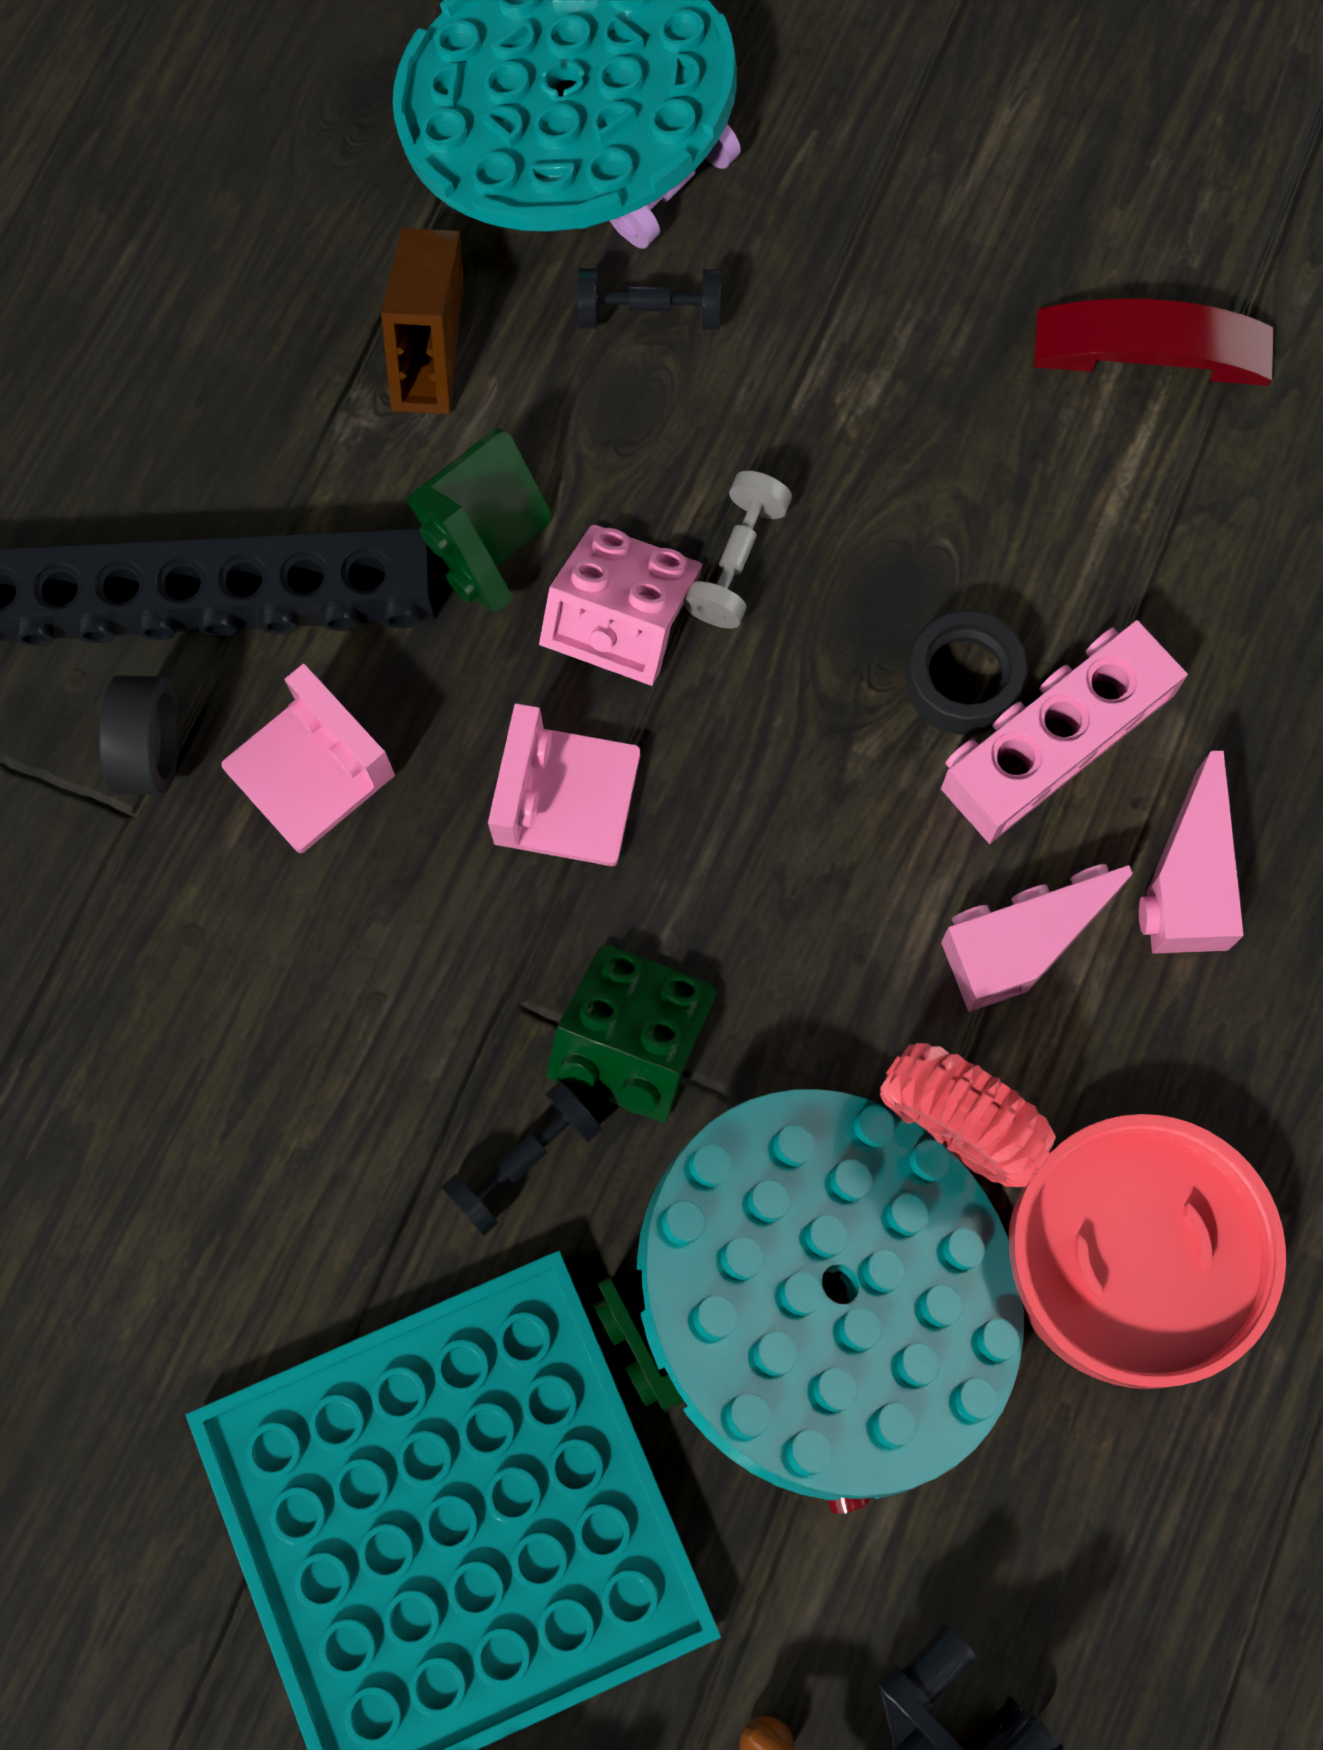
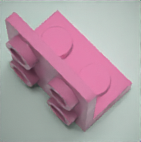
(617, 603)
(309, 764)
(562, 791)

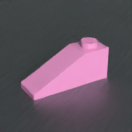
(1195, 884)

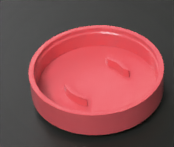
(1147, 1252)

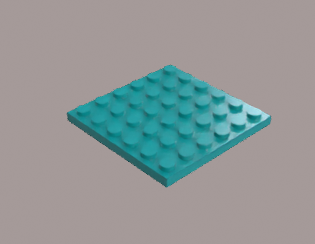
(452, 1523)

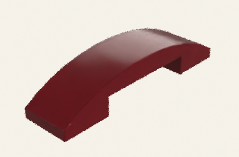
(1154, 334)

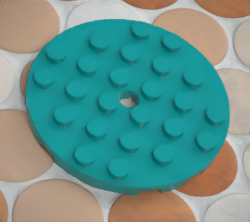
(509, 151)
(773, 1368)

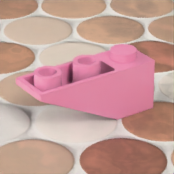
(1013, 947)

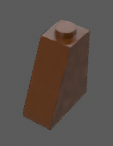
(423, 320)

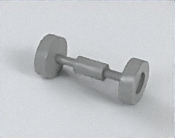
(760, 497)

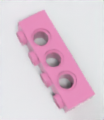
(1129, 662)

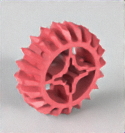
(969, 1114)

